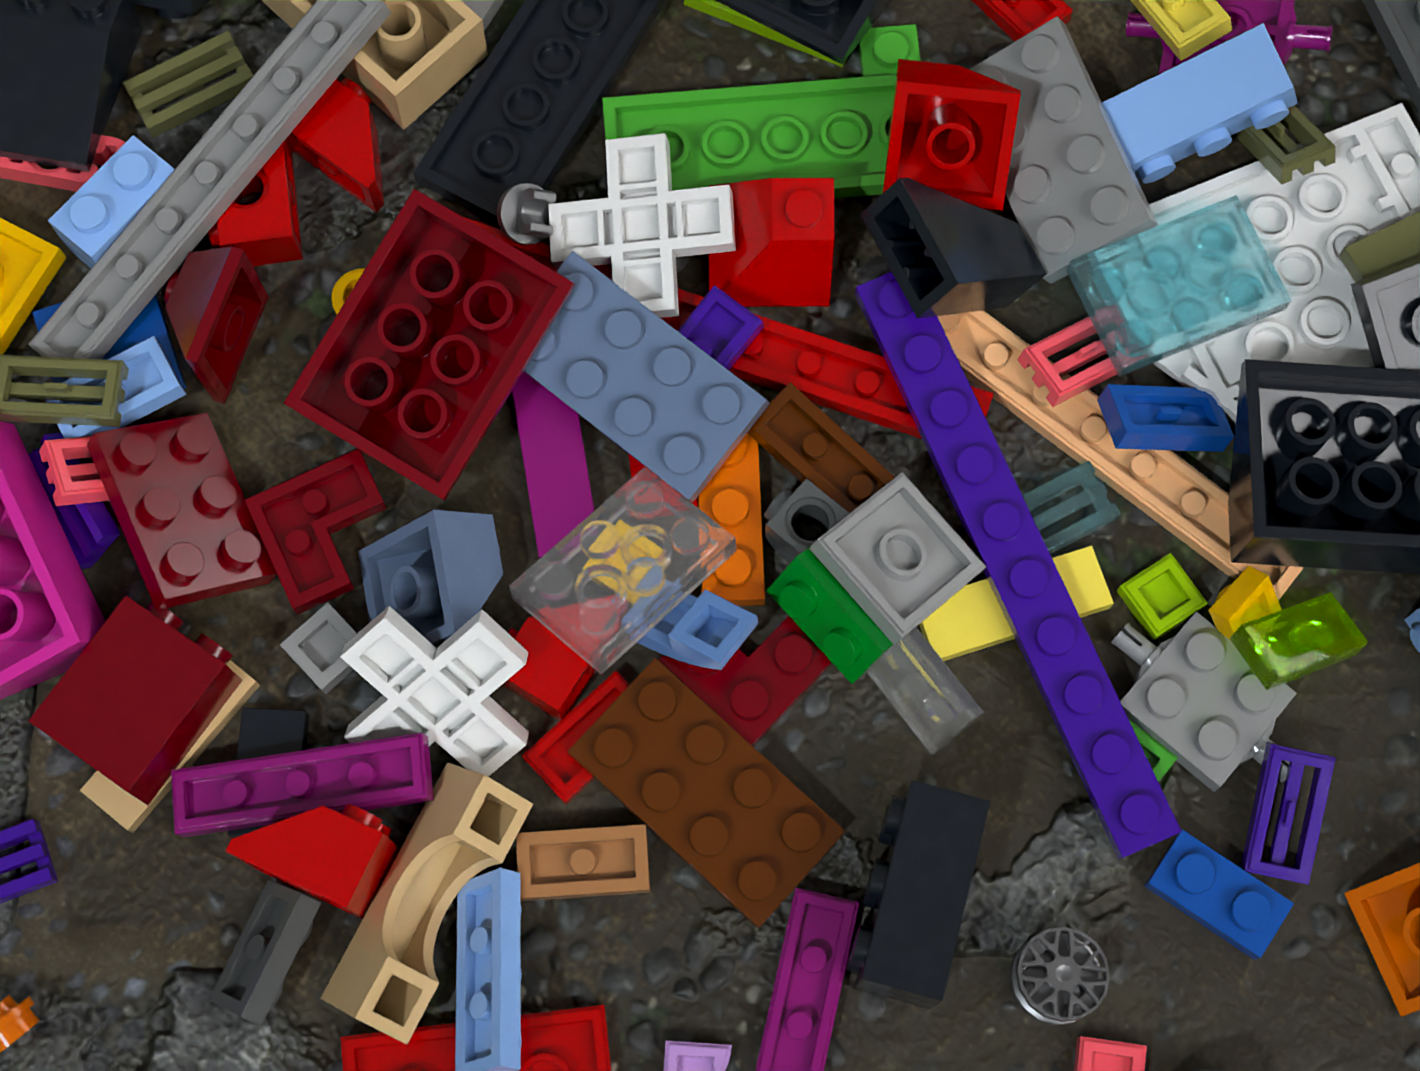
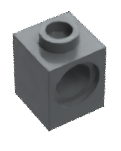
(792, 507)

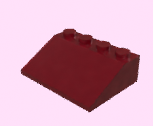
(429, 344)

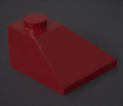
(215, 314)

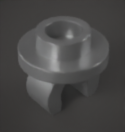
(525, 213)

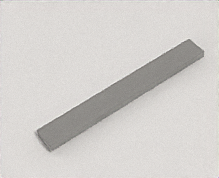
(209, 179)

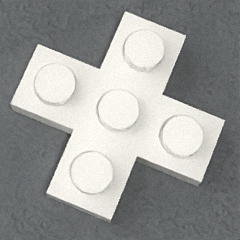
(644, 223)
(439, 688)

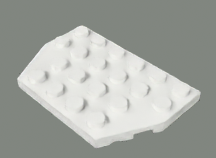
(1303, 233)

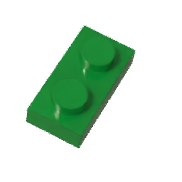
(829, 616)

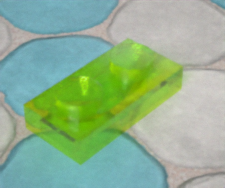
(1298, 640)

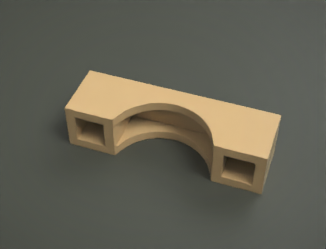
(389, 962)

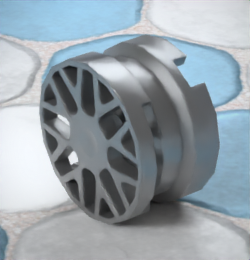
(1059, 976)

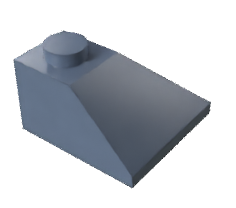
(433, 571)

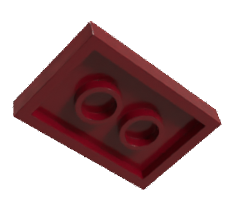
(181, 510)

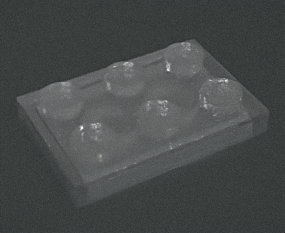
(623, 569)

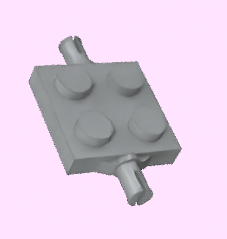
(1201, 700)

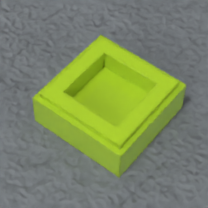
(1161, 597)

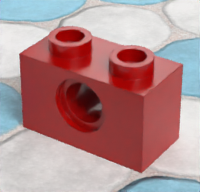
(271, 225)

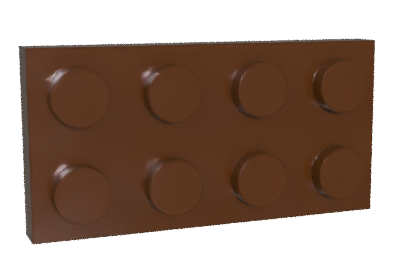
(706, 793)

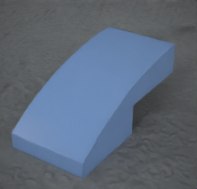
(701, 631)

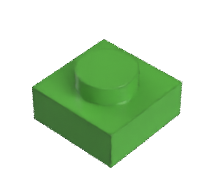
(884, 46)

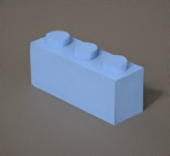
(1201, 104)

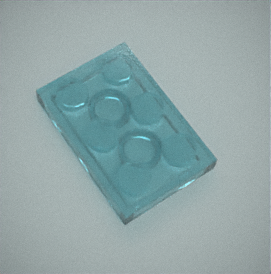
(1178, 285)

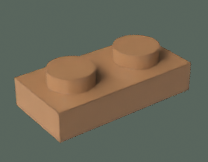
(583, 862)

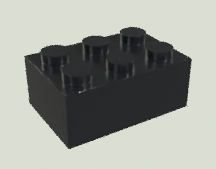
(918, 894)

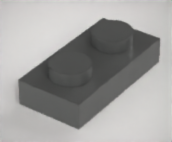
(265, 952)

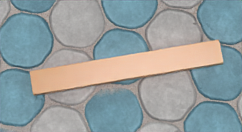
(1150, 479)

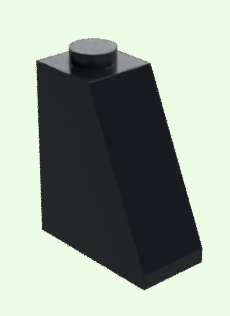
(950, 251)

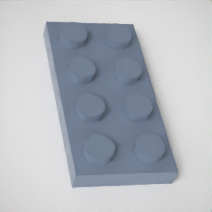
(643, 382)

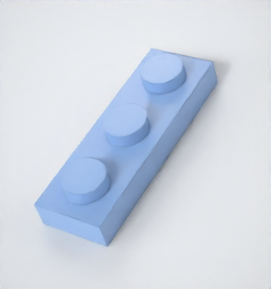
(489, 973)

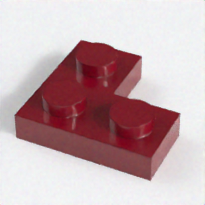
(298, 524)
(759, 688)

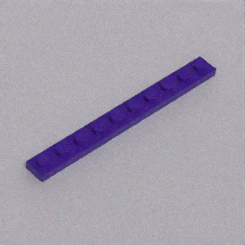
(1020, 571)

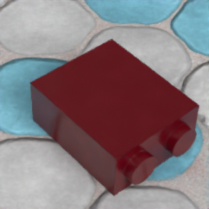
(138, 697)

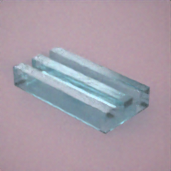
(1093, 493)

